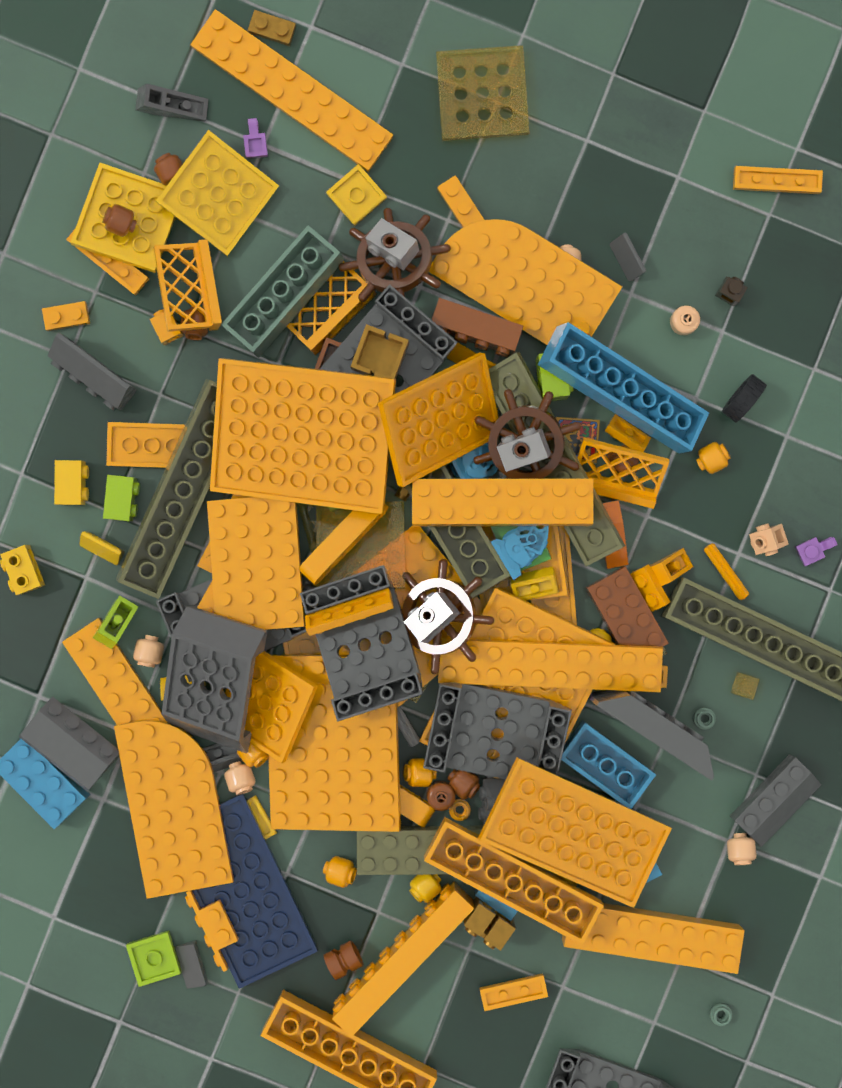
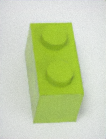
(120, 498)
(115, 622)

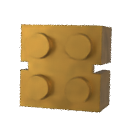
(378, 354)
(489, 925)

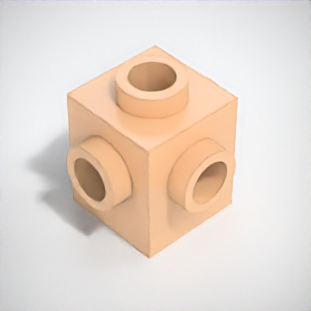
(768, 539)

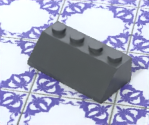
(91, 372)
(69, 744)
(775, 800)

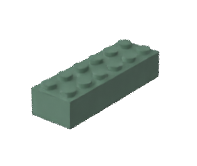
(283, 291)

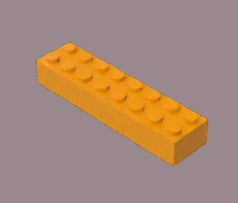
(502, 502)
(514, 881)
(664, 938)
(402, 958)
(355, 1059)

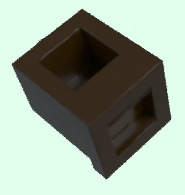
(731, 290)

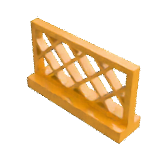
(206, 287)
(339, 318)
(614, 486)

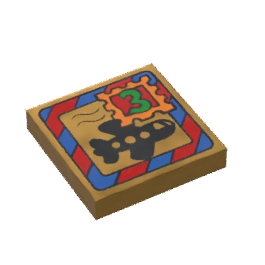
(589, 429)

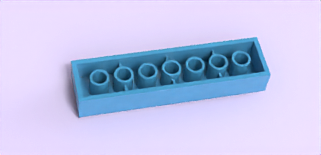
(623, 388)

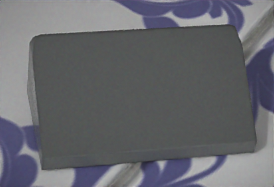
(627, 257)
(221, 756)
(191, 965)

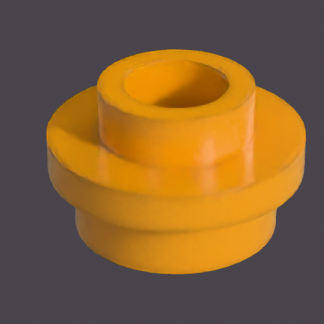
(460, 816)

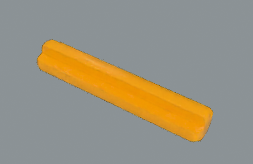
(726, 571)

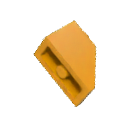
(671, 566)

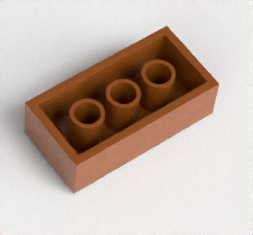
(477, 327)
(625, 610)

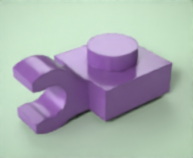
(255, 143)
(812, 550)

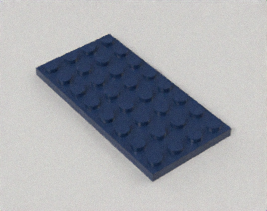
(256, 902)

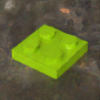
(153, 958)

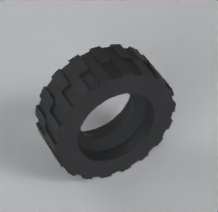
(744, 398)

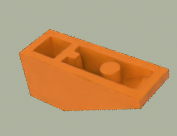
(619, 557)

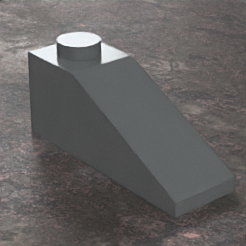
(170, 103)

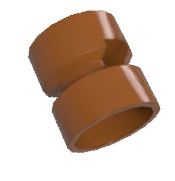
(343, 960)

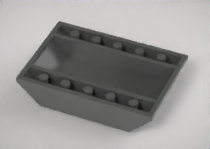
(657, 727)

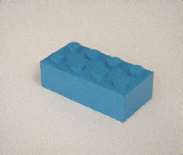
(606, 765)
(41, 783)

